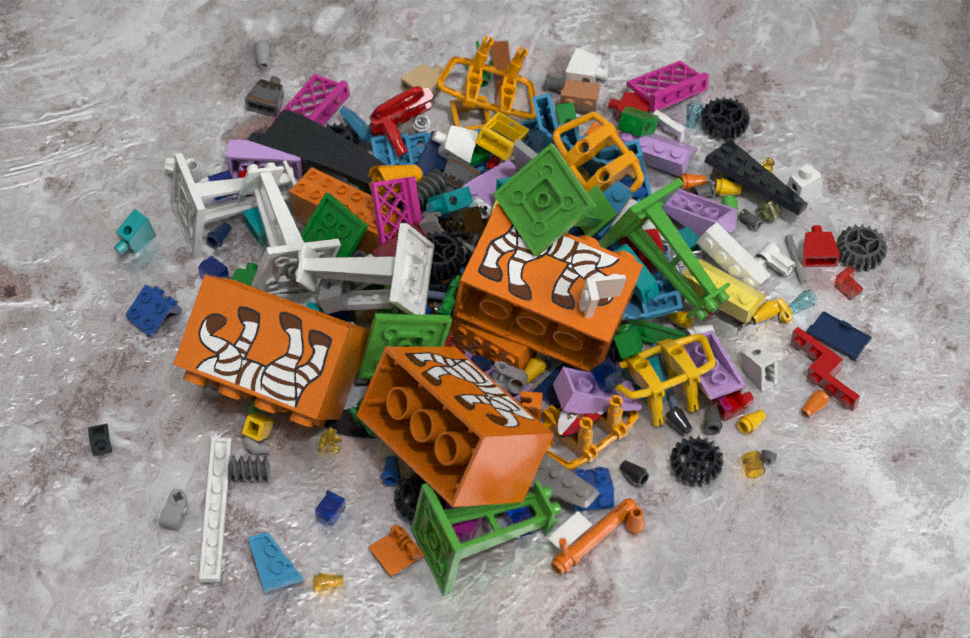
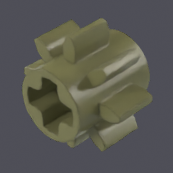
(769, 210)

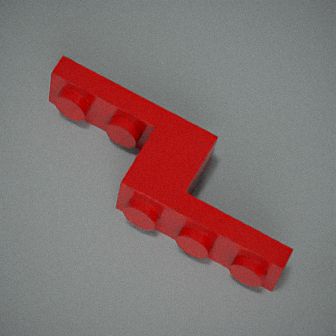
(825, 369)

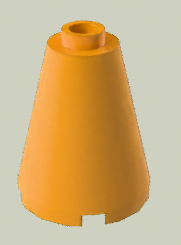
(390, 172)

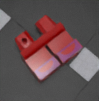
(733, 404)

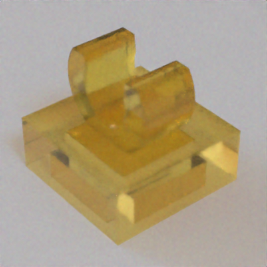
(327, 441)

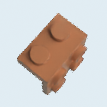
(582, 94)

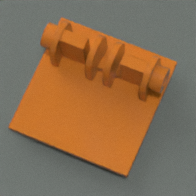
(396, 550)

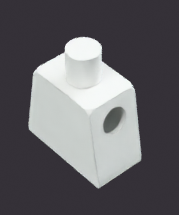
(585, 67)
(457, 142)
(806, 182)
(760, 366)

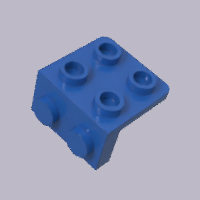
(151, 309)
(601, 480)

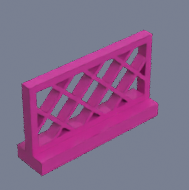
(672, 92)
(330, 104)
(407, 196)

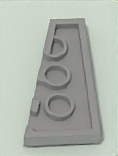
(564, 483)

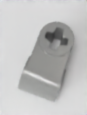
(508, 376)
(174, 510)

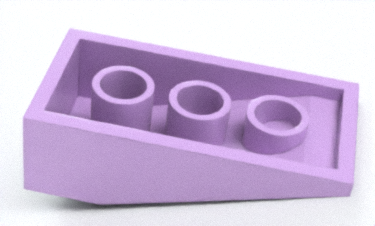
(245, 153)
(485, 184)
(700, 212)
(720, 379)
(582, 395)

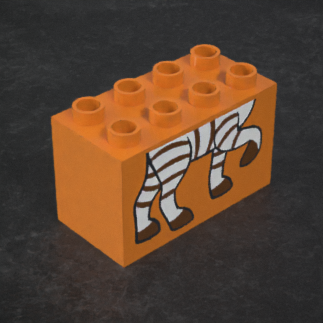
(539, 296)
(270, 351)
(454, 425)

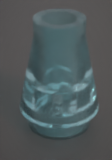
(693, 113)
(803, 301)

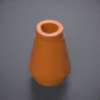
(691, 180)
(815, 403)
(635, 522)

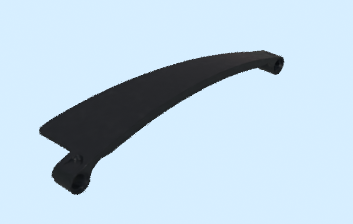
(319, 147)

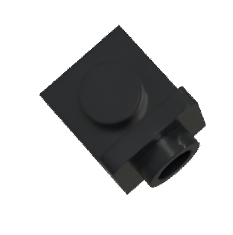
(100, 439)

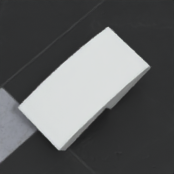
(571, 530)

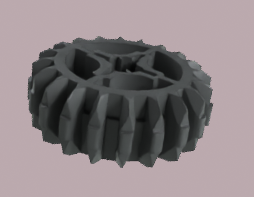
(863, 242)

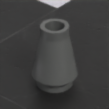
(712, 422)

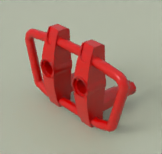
(399, 111)

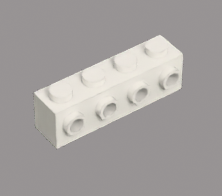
(732, 257)

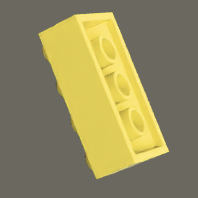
(743, 298)

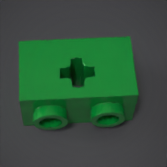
(628, 340)

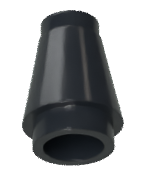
(678, 420)
(635, 473)

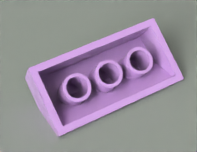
(663, 152)

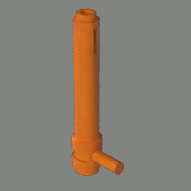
(572, 554)

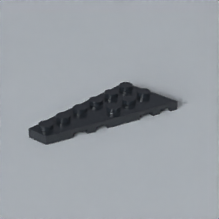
(745, 169)

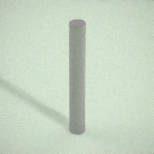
(795, 257)

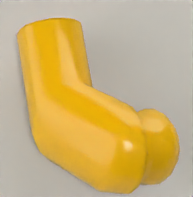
(785, 311)

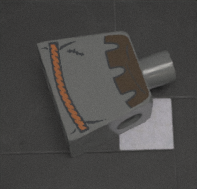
(266, 97)
(458, 173)

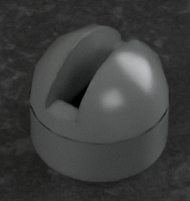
(771, 456)

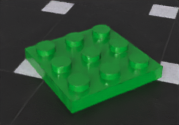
(335, 221)

